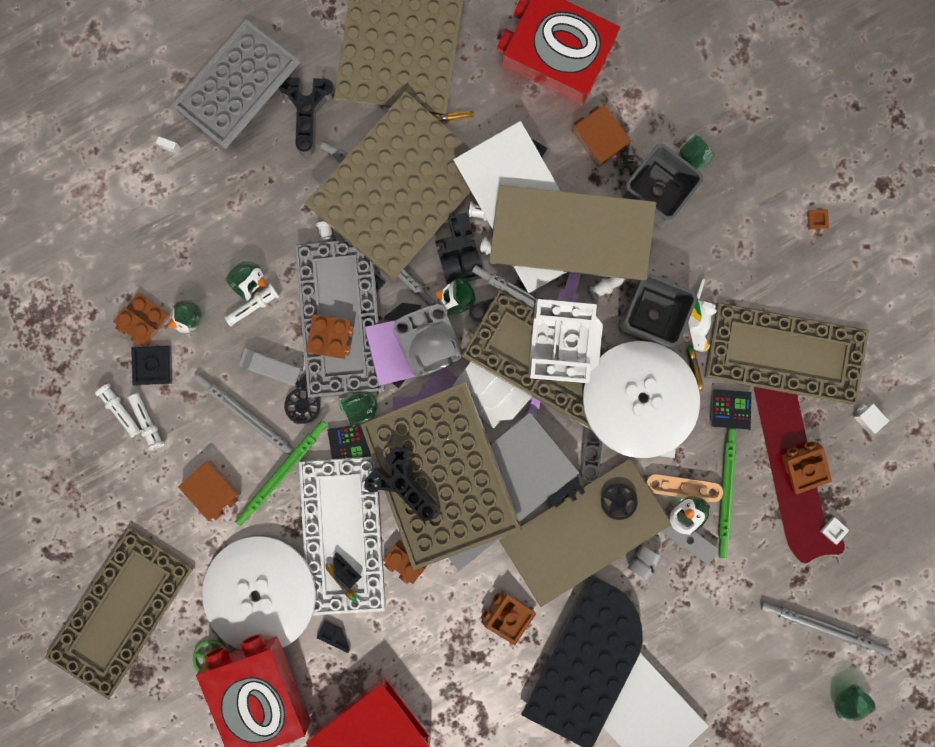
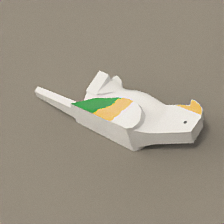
(700, 322)

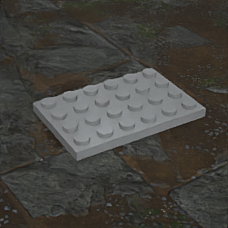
(235, 84)

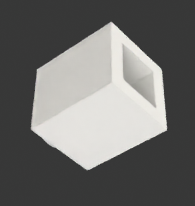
(870, 418)

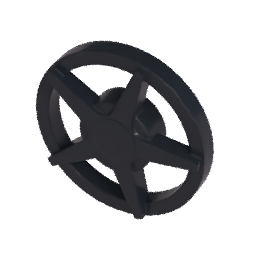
(619, 501)

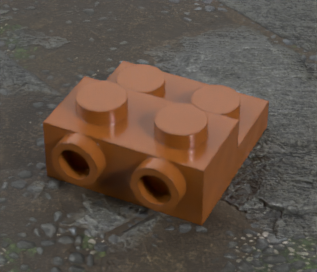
(141, 319)
(329, 336)
(807, 467)
(398, 560)
(507, 617)

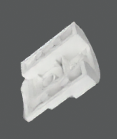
(564, 341)
(492, 396)

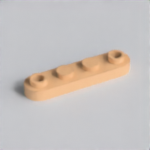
(684, 487)

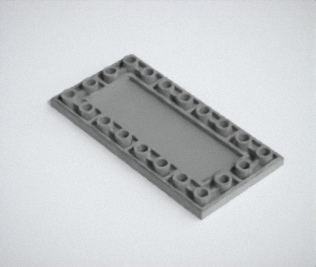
(338, 284)
(531, 472)

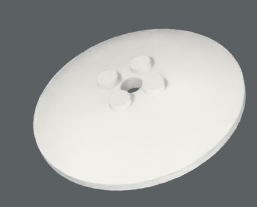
(634, 426)
(274, 572)

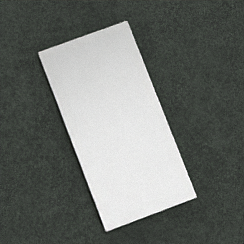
(508, 161)
(346, 520)
(652, 712)

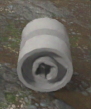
(645, 562)

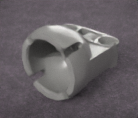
(428, 341)

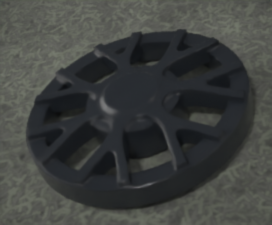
(301, 406)

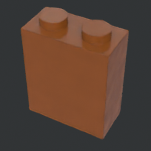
(601, 135)
(210, 491)

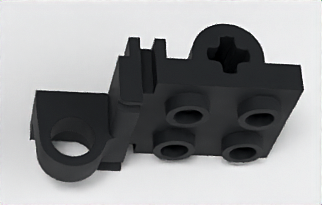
(457, 252)

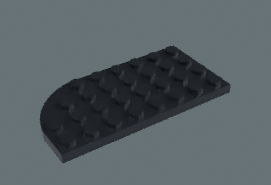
(587, 665)

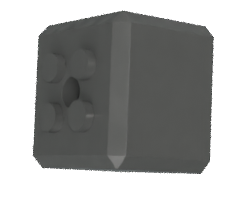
(670, 172)
(672, 302)

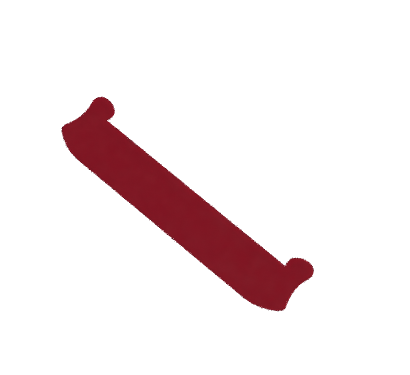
(799, 512)

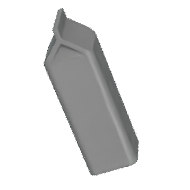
(270, 367)

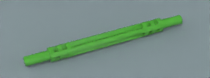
(728, 482)
(261, 496)

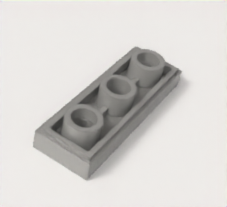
(698, 546)

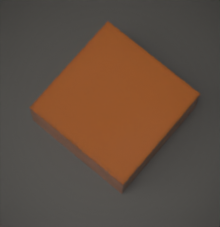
(818, 219)

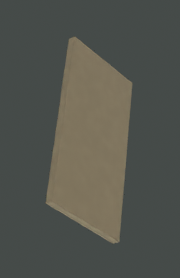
(572, 232)
(503, 349)
(787, 354)
(579, 538)
(119, 613)

